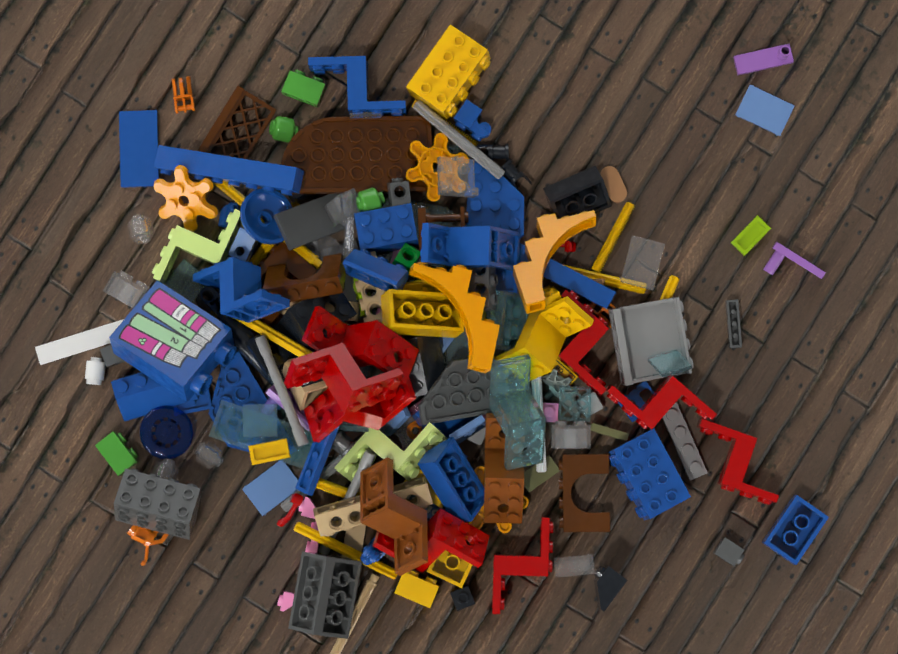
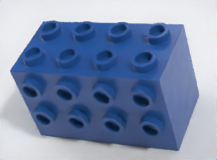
(648, 475)

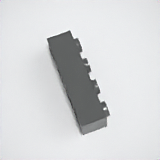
(733, 324)

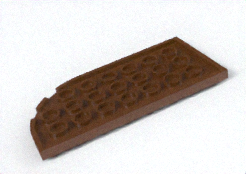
(357, 153)

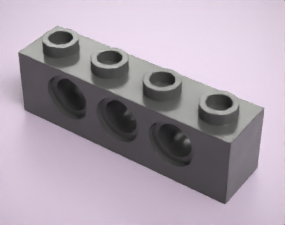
(490, 281)

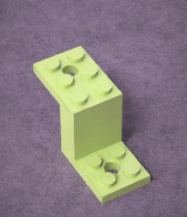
(197, 245)
(403, 461)

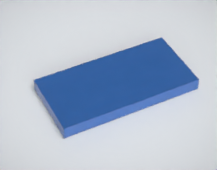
(138, 148)

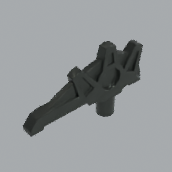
(555, 380)

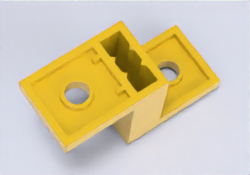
(545, 334)

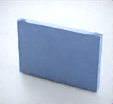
(764, 110)
(271, 487)

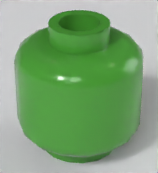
(283, 129)
(369, 199)

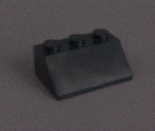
(578, 194)
(428, 363)
(607, 585)

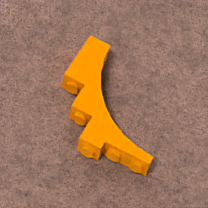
(552, 234)
(454, 285)

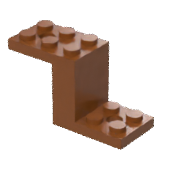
(500, 485)
(393, 516)

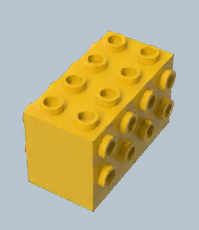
(449, 72)

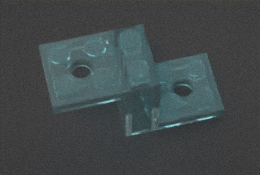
(517, 412)

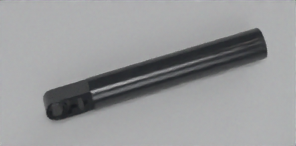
(240, 332)

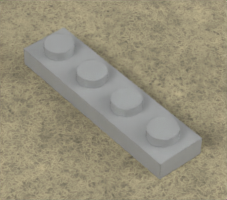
(684, 443)

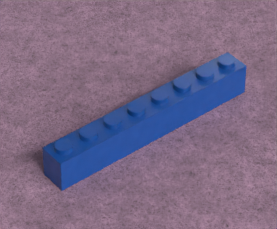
(230, 169)

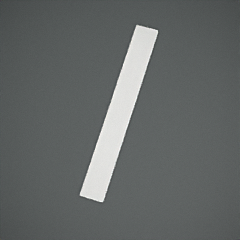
(76, 343)

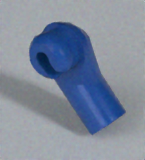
(224, 212)

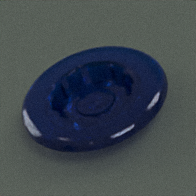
(166, 432)

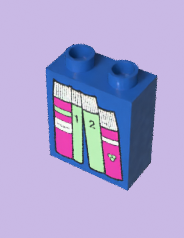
(173, 342)

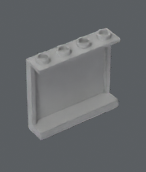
(647, 331)

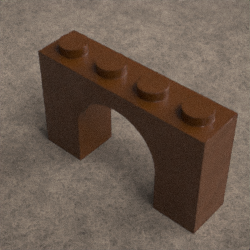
(296, 265)
(325, 282)
(572, 468)

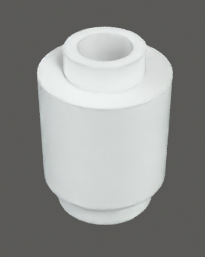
(95, 371)

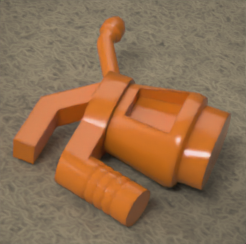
(145, 537)

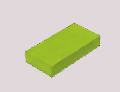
(750, 235)

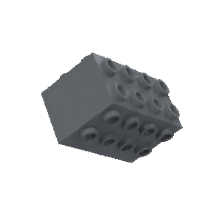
(157, 503)

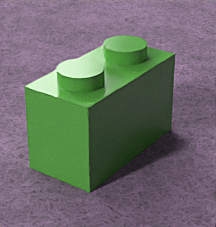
(304, 88)
(117, 453)

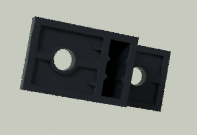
(294, 325)

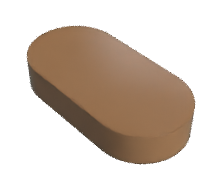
(614, 184)

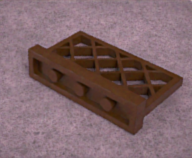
(225, 116)

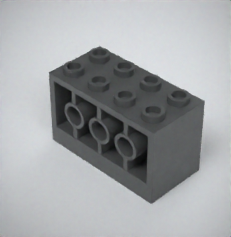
(325, 595)

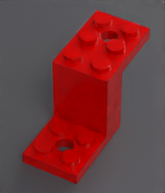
(367, 342)
(581, 346)
(343, 378)
(660, 403)
(326, 415)
(736, 461)
(447, 534)
(522, 565)

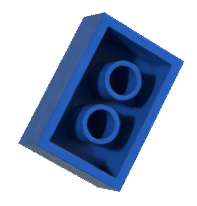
(386, 228)
(795, 529)

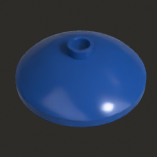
(263, 205)

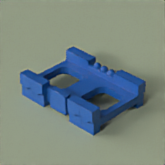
(634, 395)

